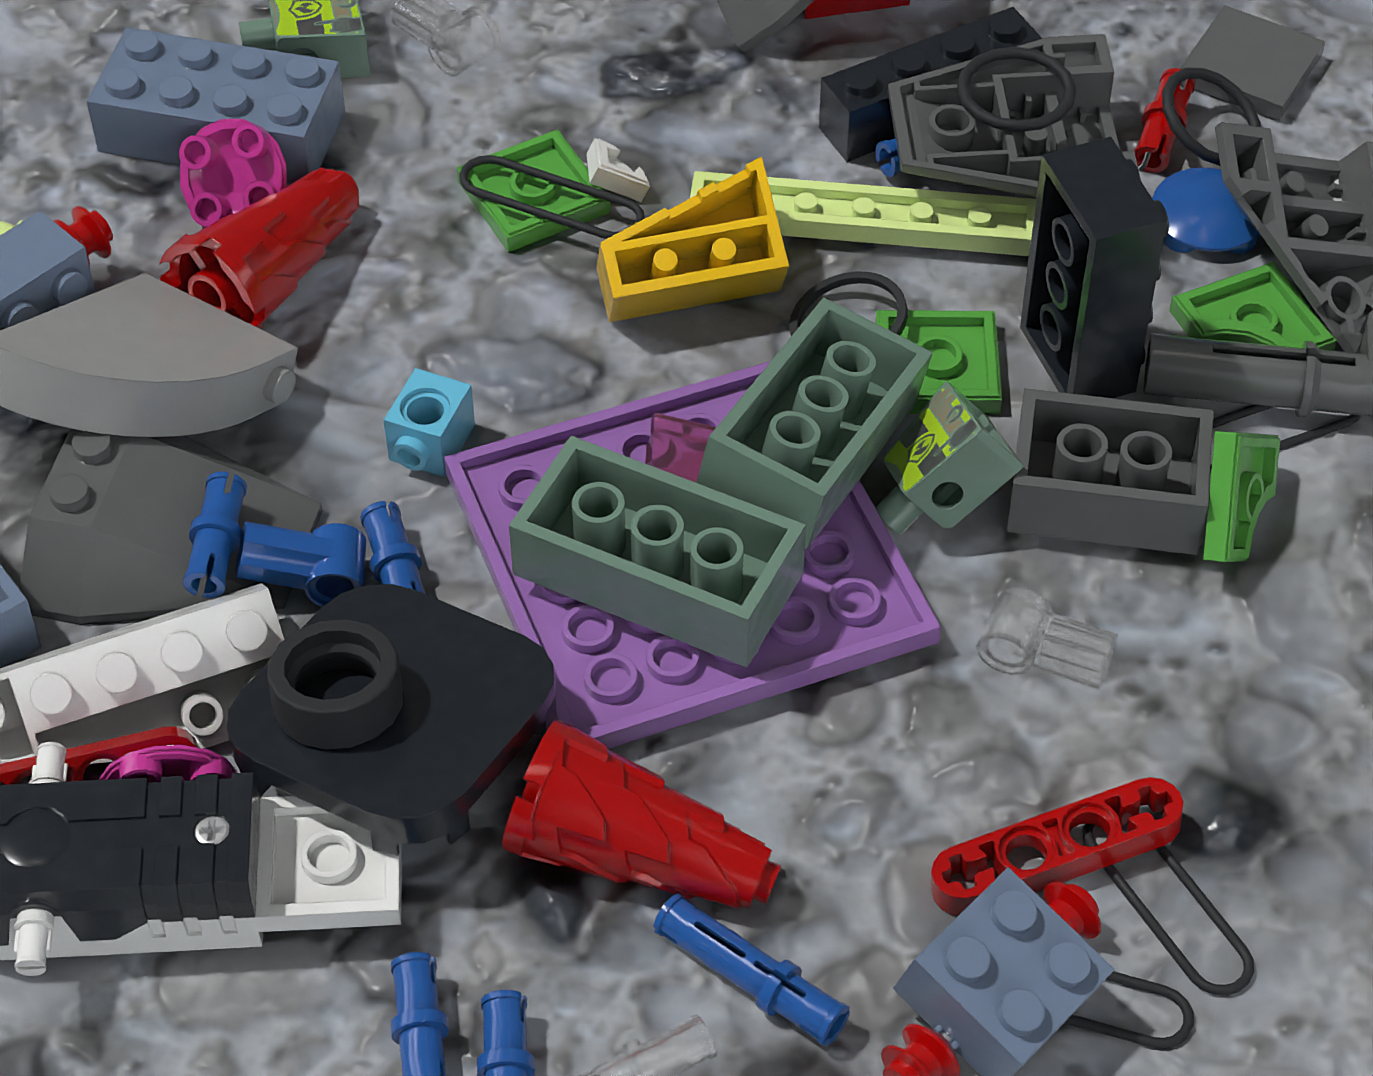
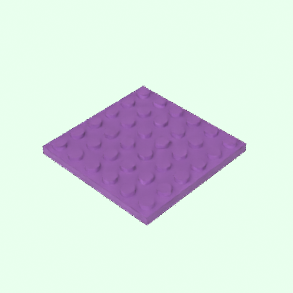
(632, 682)

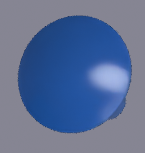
(1203, 213)

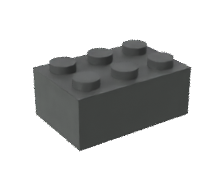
(1112, 471)

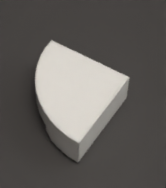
(612, 174)

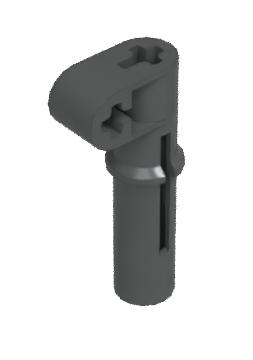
(1263, 373)

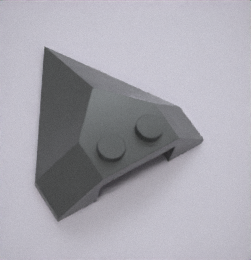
(1312, 218)

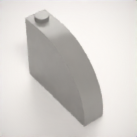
(142, 364)

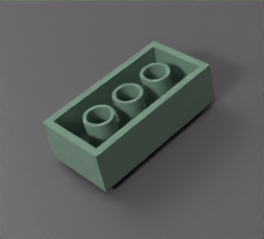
(816, 417)
(658, 550)

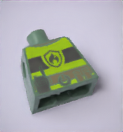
(313, 29)
(945, 463)

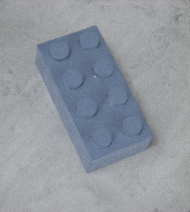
(173, 85)

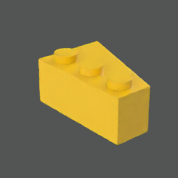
(698, 252)

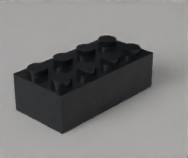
(1092, 269)

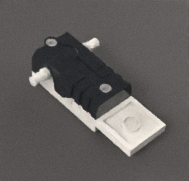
(175, 866)

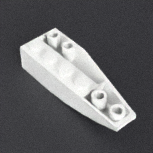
(141, 677)

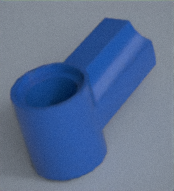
(320, 561)

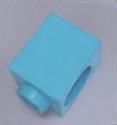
(429, 421)

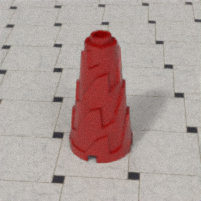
(260, 253)
(625, 824)

